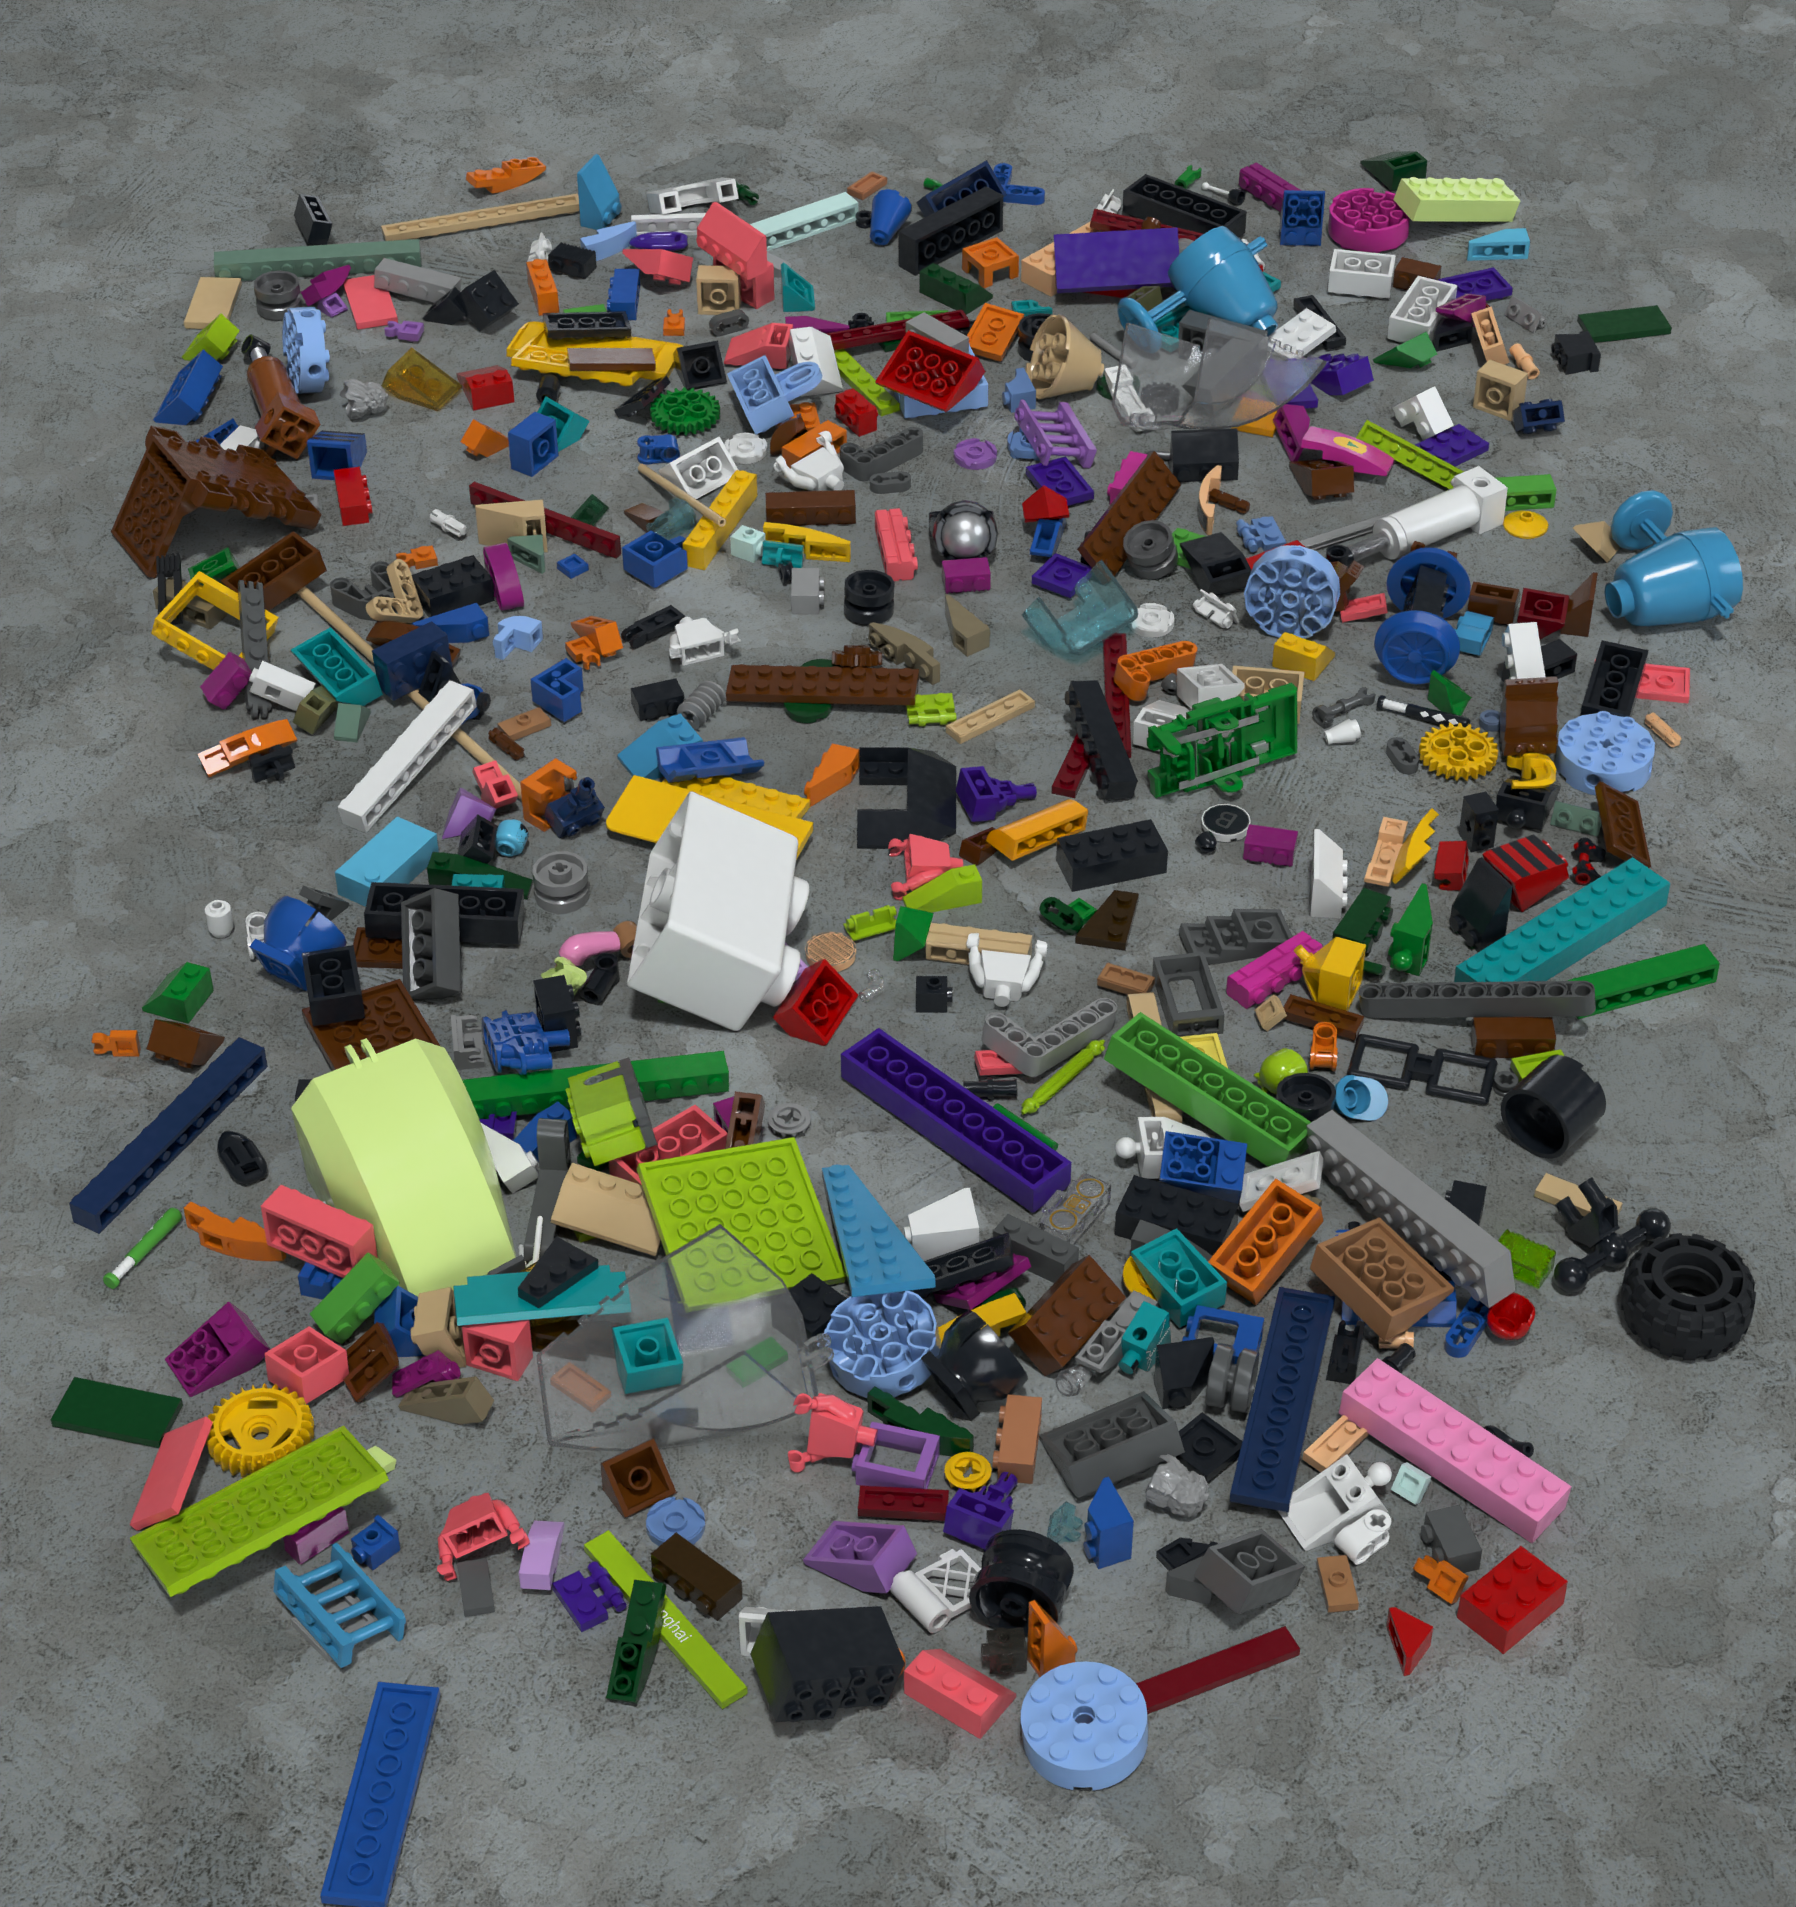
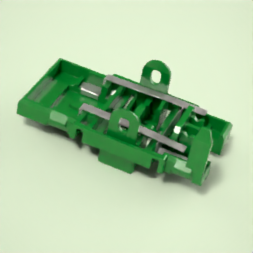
(1262, 733)

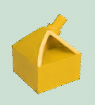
(1333, 971)

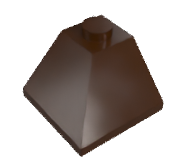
(1580, 608)

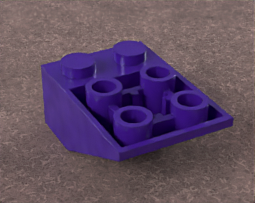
(1343, 373)

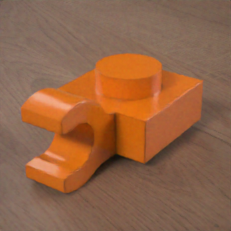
(1444, 1578)

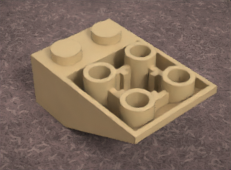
(509, 519)

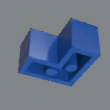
(559, 689)

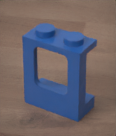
(1249, 1327)

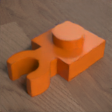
(674, 324)
(420, 557)
(583, 650)
(119, 1042)

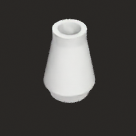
(1344, 732)

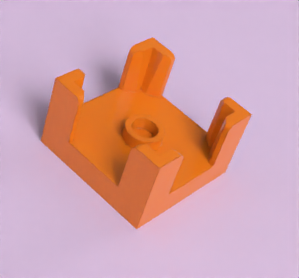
(989, 257)
(543, 788)

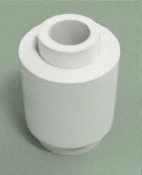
(219, 918)

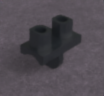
(272, 764)

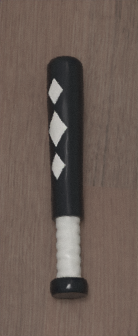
(1423, 713)

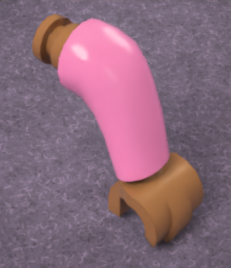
(585, 945)

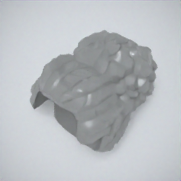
(363, 398)
(1177, 1488)

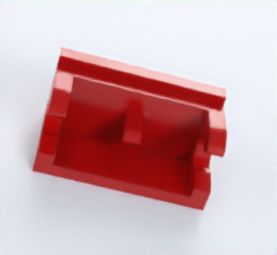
(1452, 864)

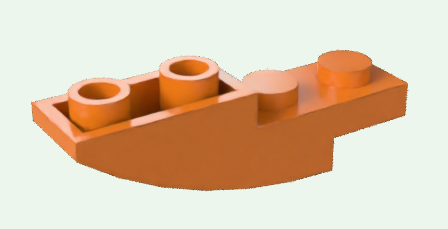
(509, 176)
(239, 747)
(236, 1239)

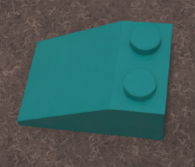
(1179, 1276)

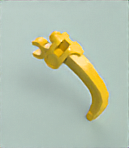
(1536, 768)

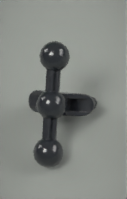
(1599, 1230)

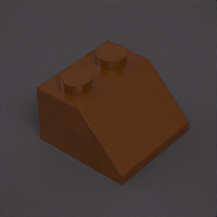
(182, 1042)

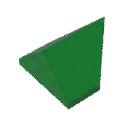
(1447, 695)
(910, 931)

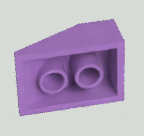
(862, 1554)

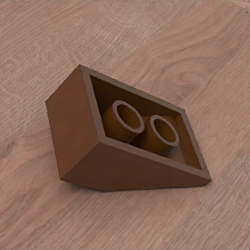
(1324, 477)

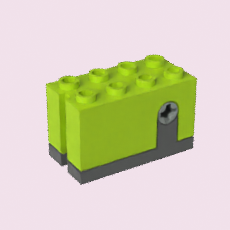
(610, 1112)

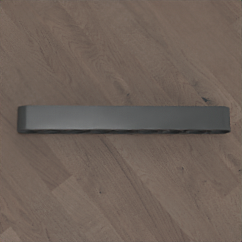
(1477, 999)

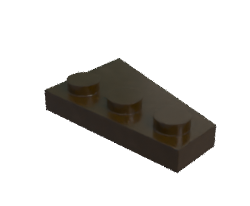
(1111, 922)

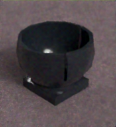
(974, 1365)

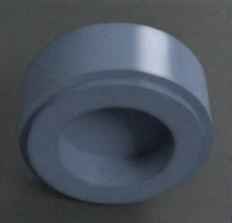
(1490, 720)

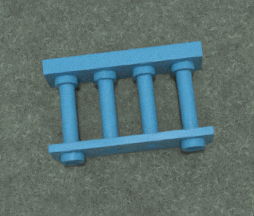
(324, 1625)

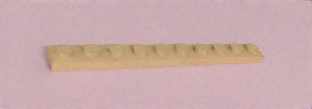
(481, 218)

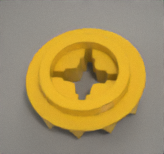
(960, 1463)

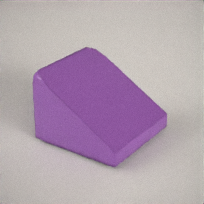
(332, 305)

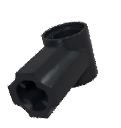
(601, 979)

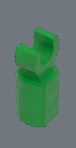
(1188, 177)

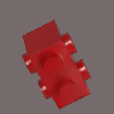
(856, 412)

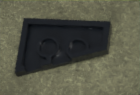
(643, 397)

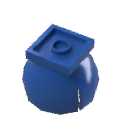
(288, 938)

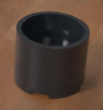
(1552, 1107)

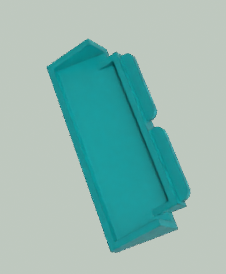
(497, 1300)

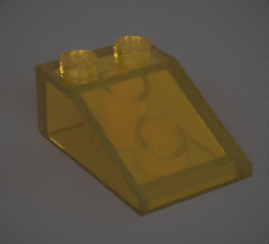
(420, 381)

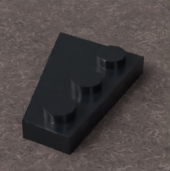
(555, 1272)

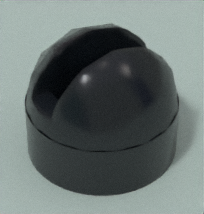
(1206, 842)

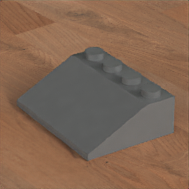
(1112, 1443)

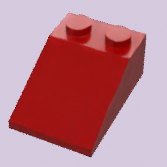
(487, 387)

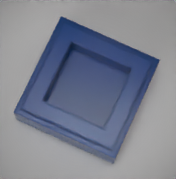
(572, 566)

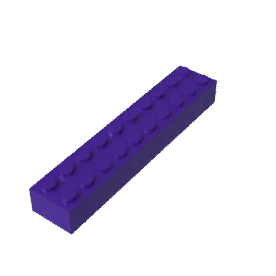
(956, 1119)

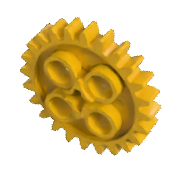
(1458, 751)

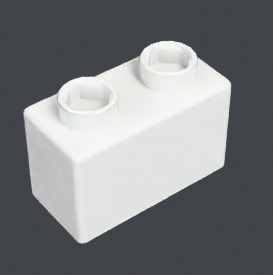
(718, 914)

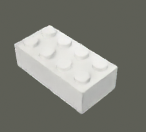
(1417, 309)

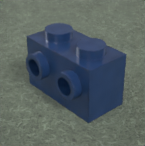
(1545, 415)

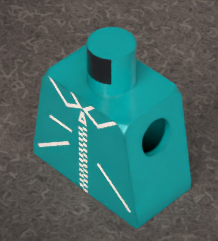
(1139, 1341)

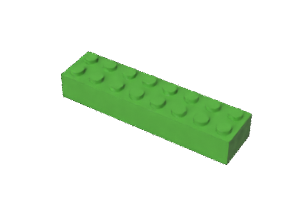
(1208, 1091)

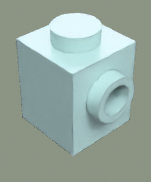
(747, 543)

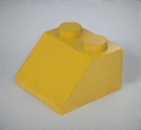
(1301, 655)

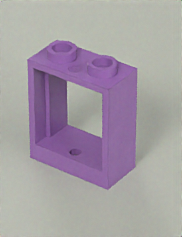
(902, 1439)

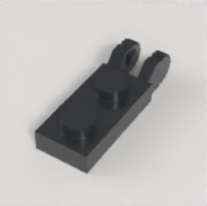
(652, 626)

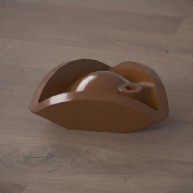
(786, 433)

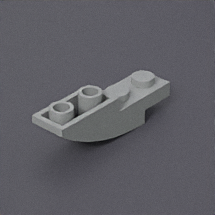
(1105, 1345)

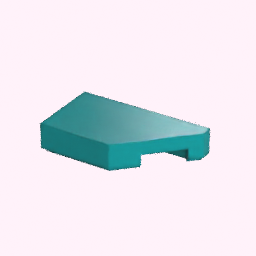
(1029, 307)

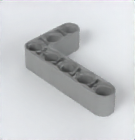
(1040, 1053)

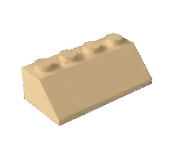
(606, 1209)

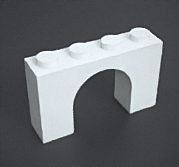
(674, 198)

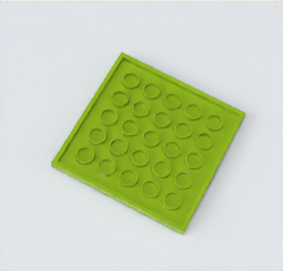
(756, 1195)

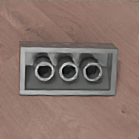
(431, 945)

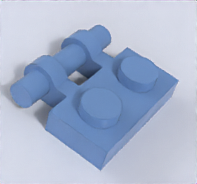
(1266, 532)

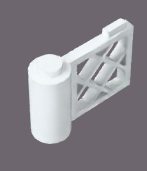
(927, 1599)

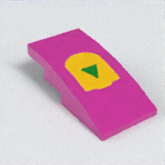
(1349, 450)

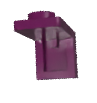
(431, 1367)

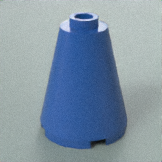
(888, 215)

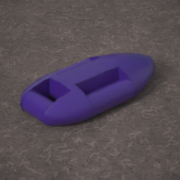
(660, 240)

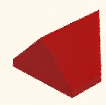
(1045, 505)

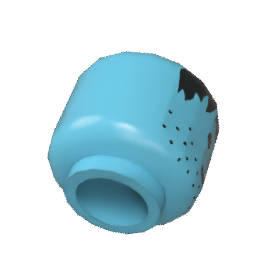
(511, 837)

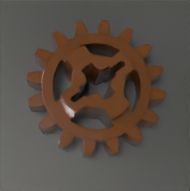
(856, 656)

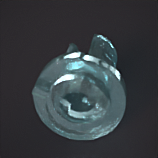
(673, 519)

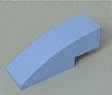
(610, 240)

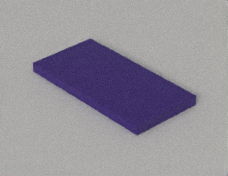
(1114, 259)

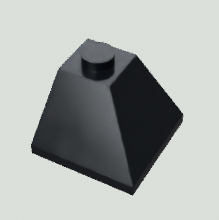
(1182, 1371)

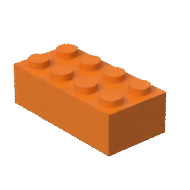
(1266, 1241)

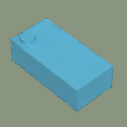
(390, 857)

